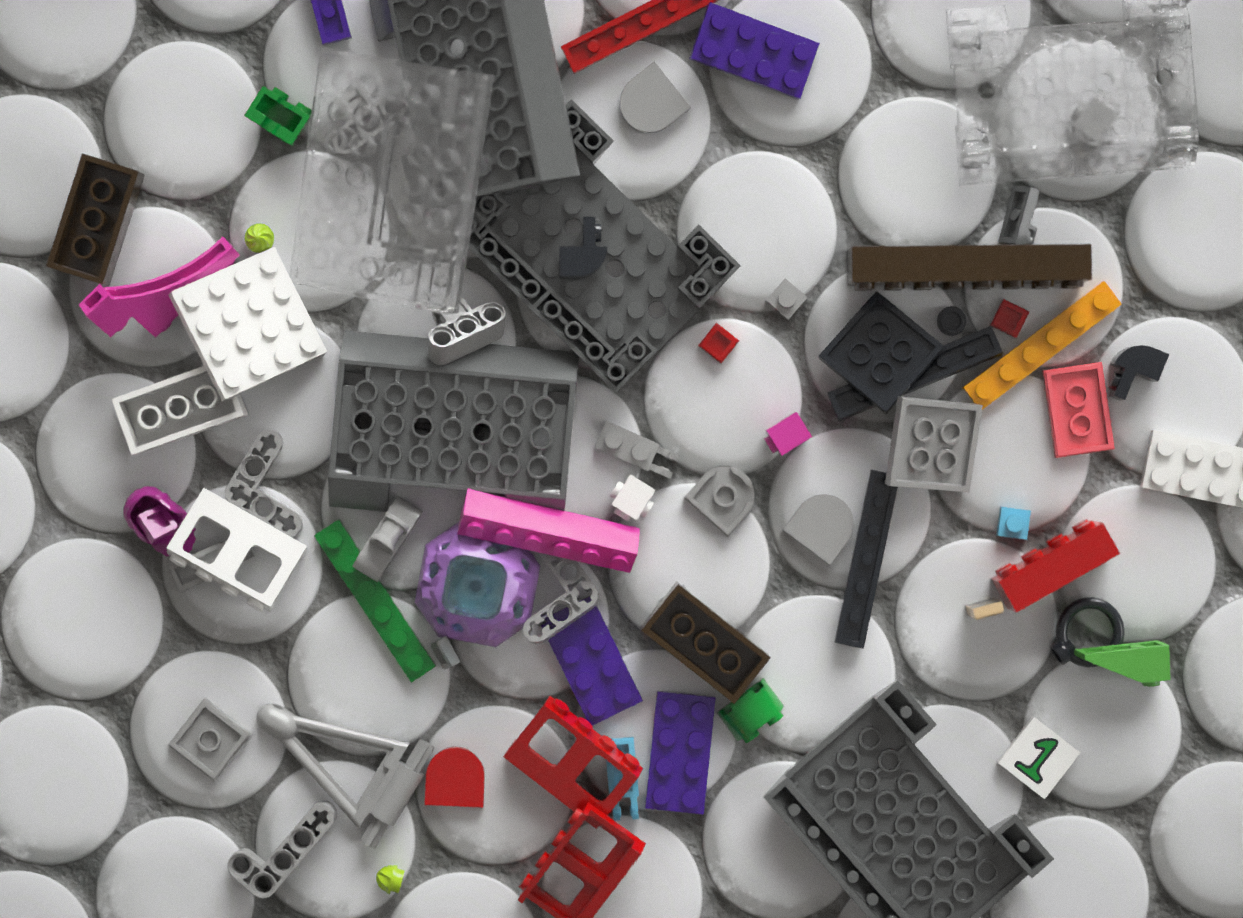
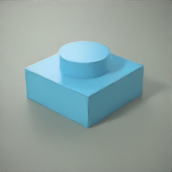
(1013, 523)

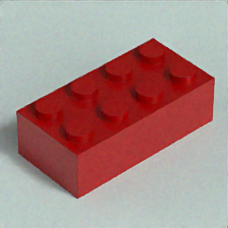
(1054, 566)

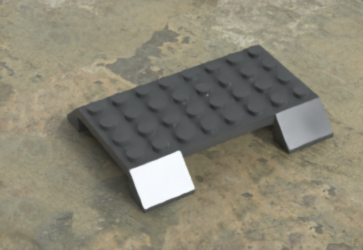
(895, 824)

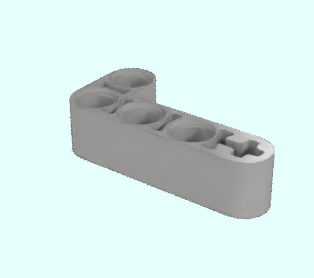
(289, 846)

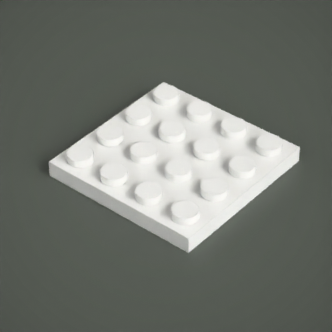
(247, 323)

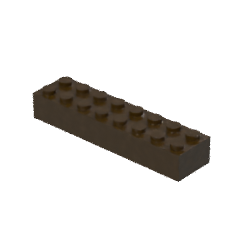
(969, 265)

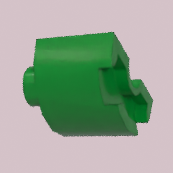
(278, 116)
(751, 711)

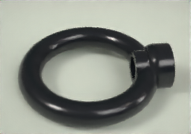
(1063, 647)

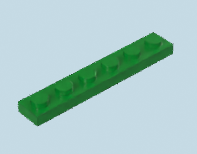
(375, 602)

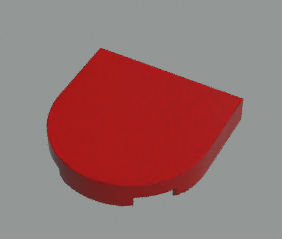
(455, 779)

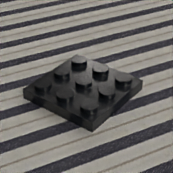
(881, 352)

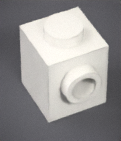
(632, 498)

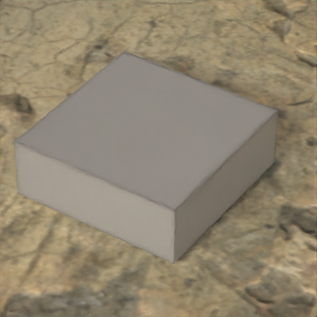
(445, 653)

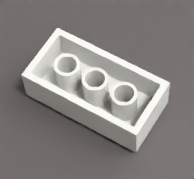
(174, 410)

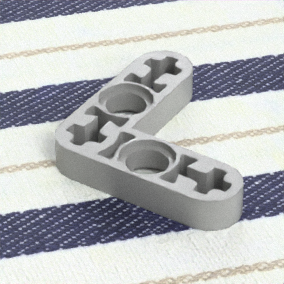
(252, 484)
(569, 599)

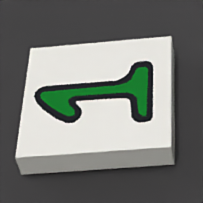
(1038, 757)

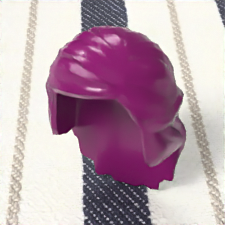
(150, 497)

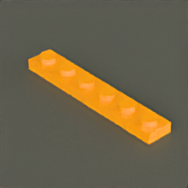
(1042, 345)

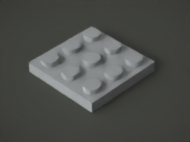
(933, 444)

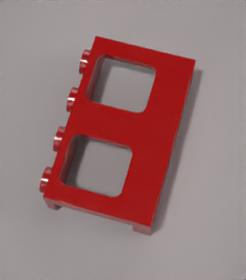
(561, 777)
(598, 877)

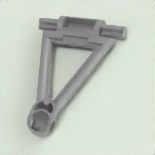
(387, 790)

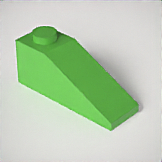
(1140, 661)

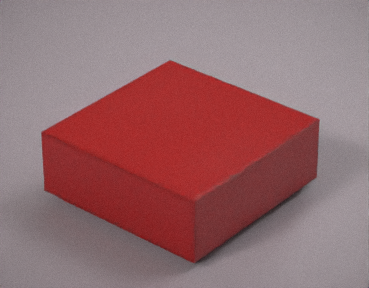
(1009, 318)
(718, 343)

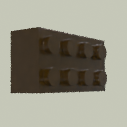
(95, 219)
(705, 642)

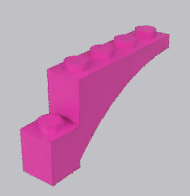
(150, 300)

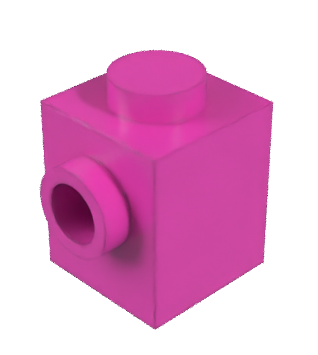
(787, 434)

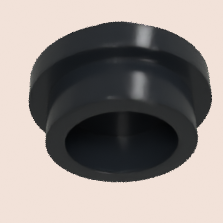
(951, 321)

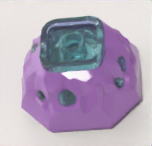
(481, 617)

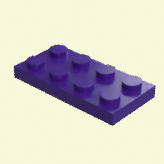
(754, 50)
(593, 665)
(680, 752)

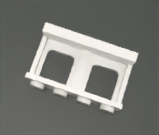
(244, 534)

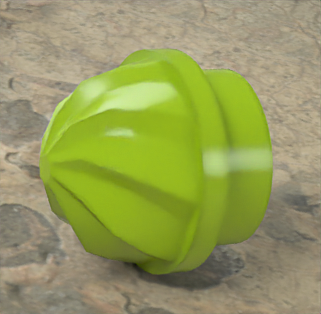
(259, 238)
(390, 878)

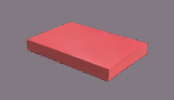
(1078, 409)

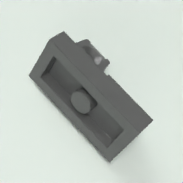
(1020, 210)

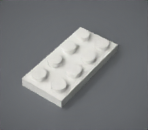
(1194, 468)

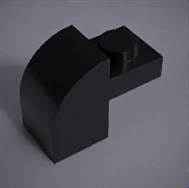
(584, 260)
(1138, 361)

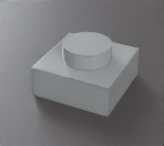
(786, 299)

